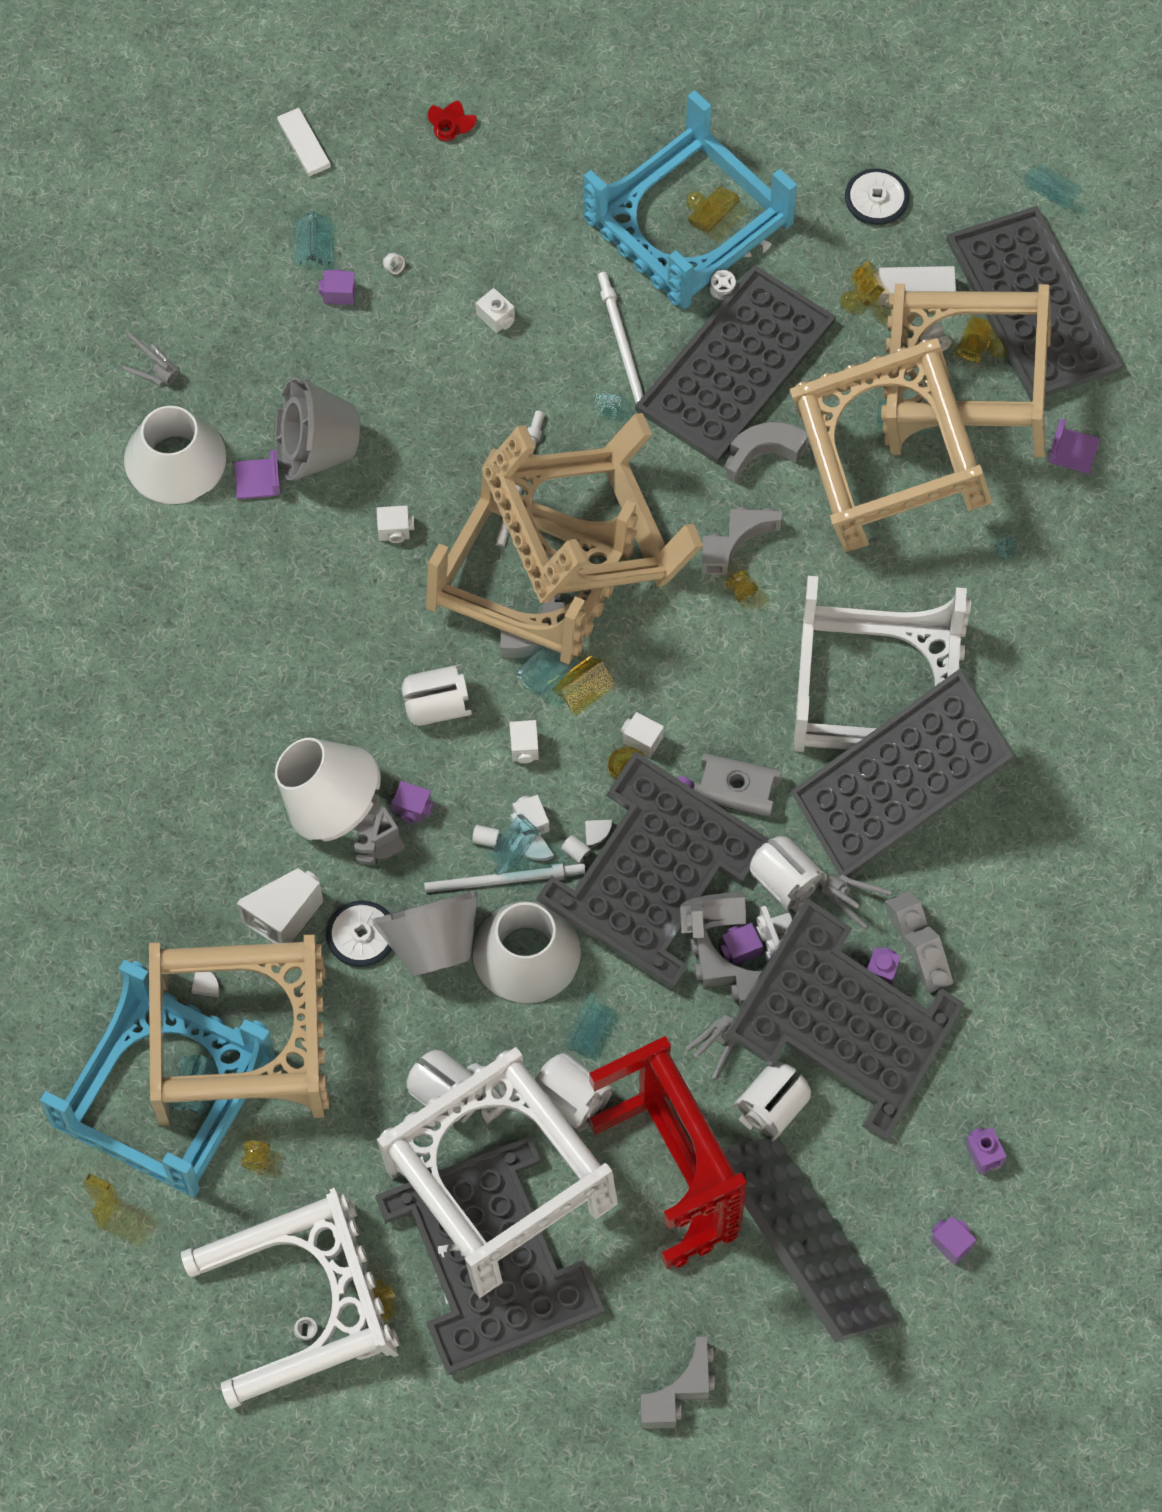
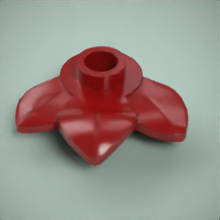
(451, 118)

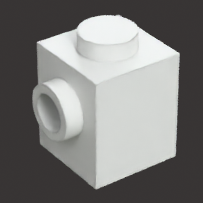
(495, 311)
(394, 523)
(642, 734)
(524, 741)
(533, 811)

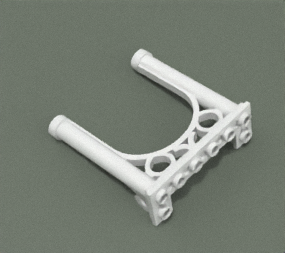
(321, 1354)

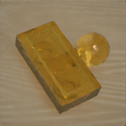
(711, 210)
(867, 287)
(977, 339)

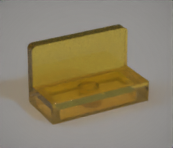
(584, 684)
(104, 1195)

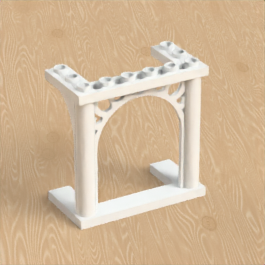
(939, 624)
(514, 1081)

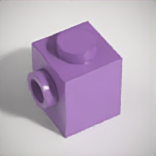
(338, 287)
(412, 803)
(740, 944)
(884, 964)
(985, 1149)
(953, 1238)

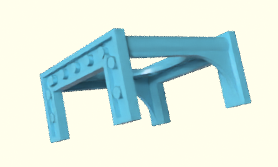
(679, 277)
(250, 1040)

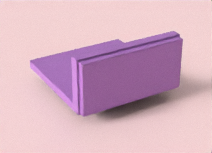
(1073, 449)
(257, 477)

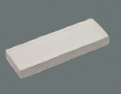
(303, 142)

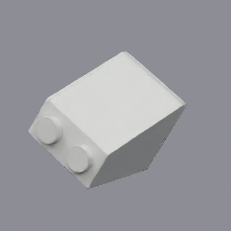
(282, 906)

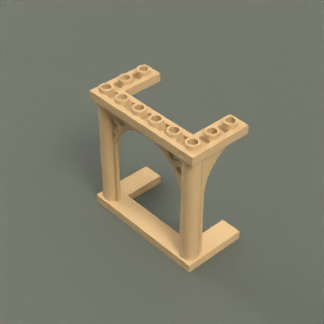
(809, 397)
(906, 416)
(606, 538)
(567, 568)
(297, 1085)

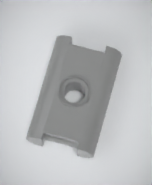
(750, 798)

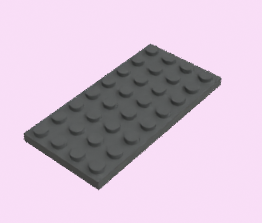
(1017, 256)
(735, 363)
(903, 774)
(809, 1241)

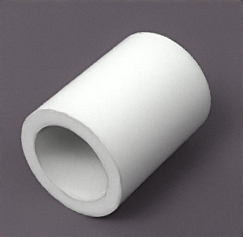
(485, 836)
(576, 849)

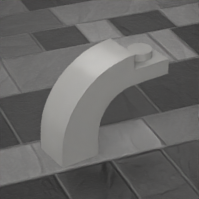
(762, 439)
(517, 647)
(712, 911)

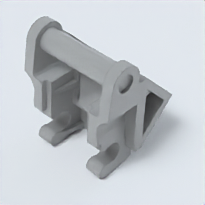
(377, 835)

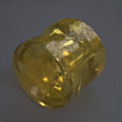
(741, 585)
(255, 1155)

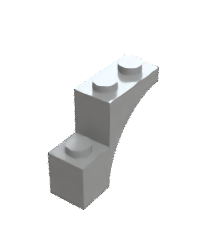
(742, 526)
(923, 943)
(717, 971)
(660, 1408)

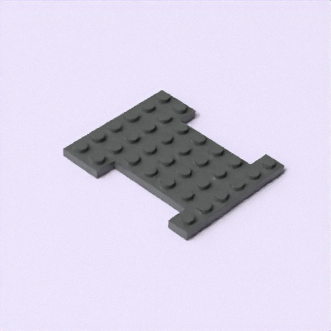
(651, 865)
(842, 1017)
(533, 1295)

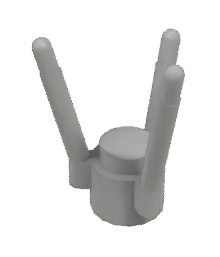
(164, 369)
(838, 891)
(718, 1032)

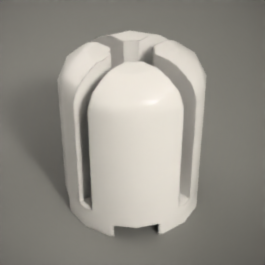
(435, 695)
(786, 872)
(435, 1077)
(569, 1089)
(760, 1093)

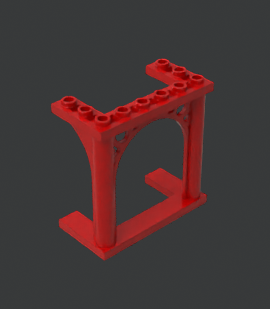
(715, 1191)

